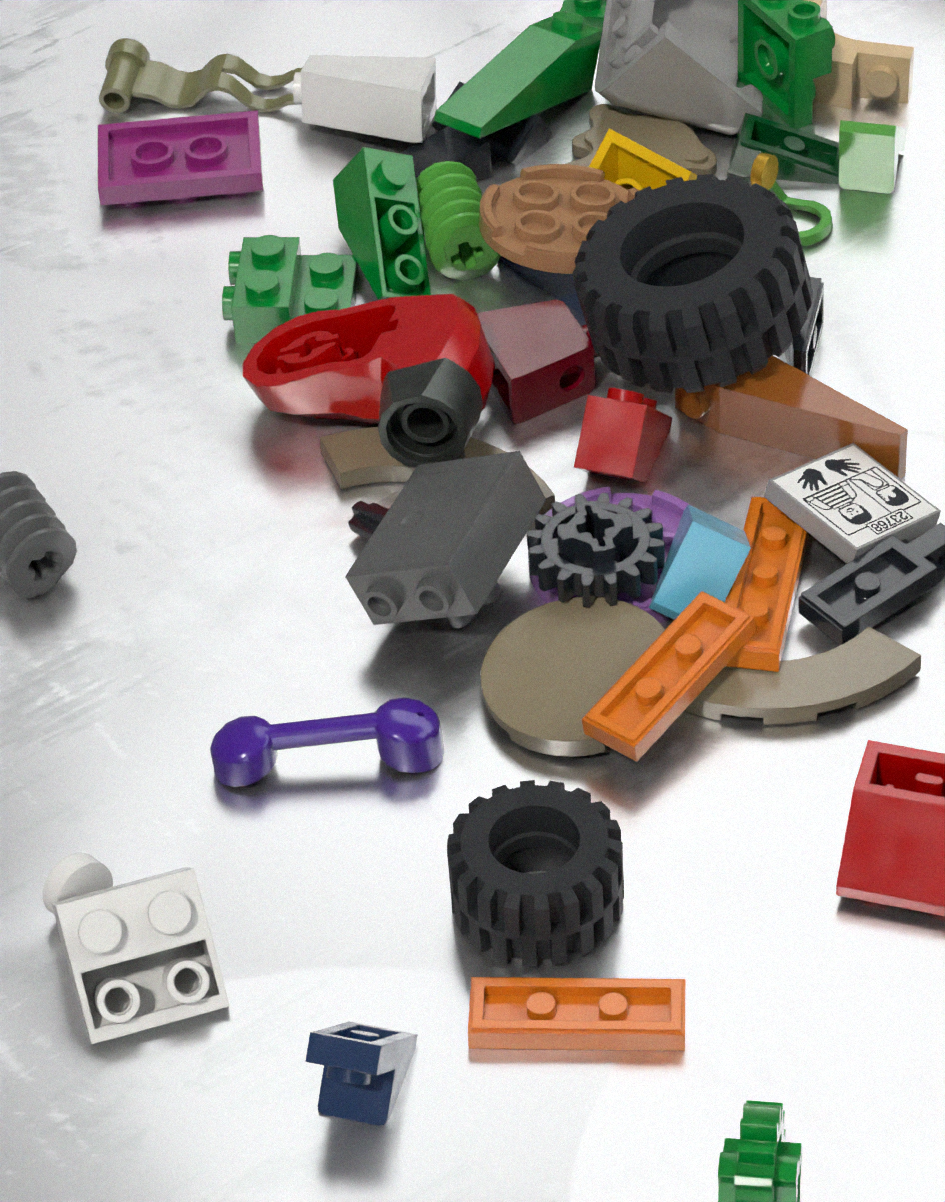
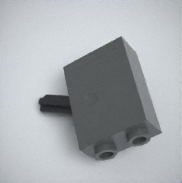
(443, 539)

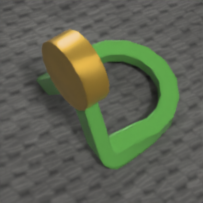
(765, 172)

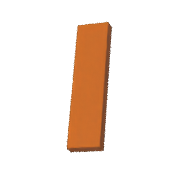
(768, 583)

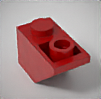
(621, 435)

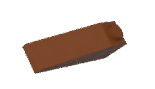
(795, 415)

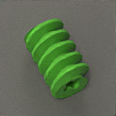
(450, 221)

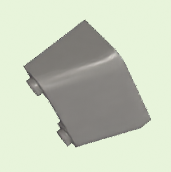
(675, 62)

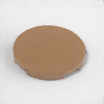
(547, 214)

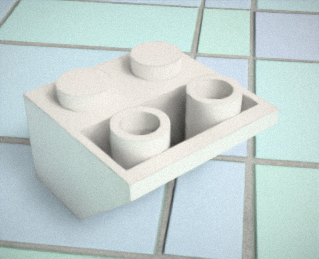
(141, 954)

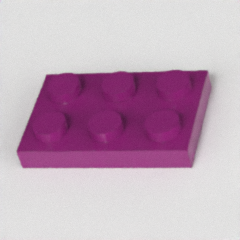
(179, 158)

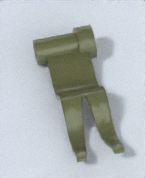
(135, 75)

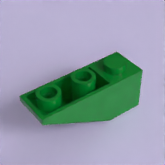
(383, 222)

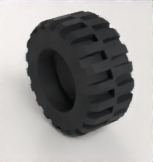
(693, 283)

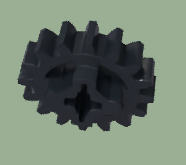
(595, 549)

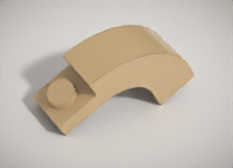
(865, 71)

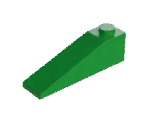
(532, 73)

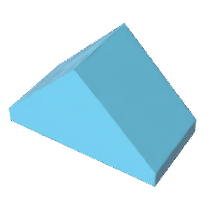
(701, 558)

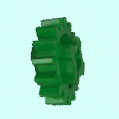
(760, 1162)

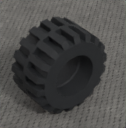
(536, 912)

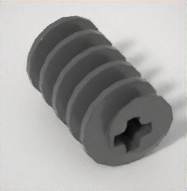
(32, 538)

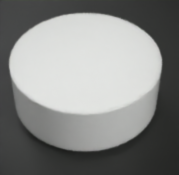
(74, 877)

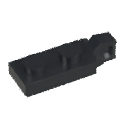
(875, 585)

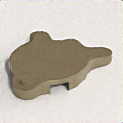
(658, 134)

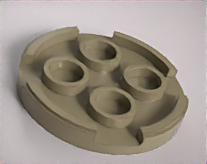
(557, 666)

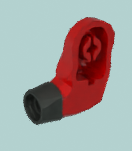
(390, 362)

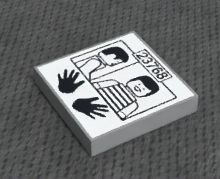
(851, 502)

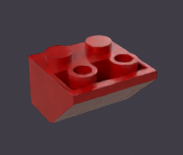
(896, 830)

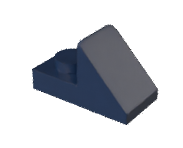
(360, 1069)

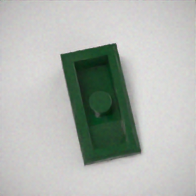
(799, 153)

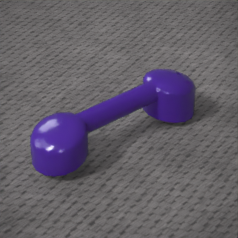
(404, 730)

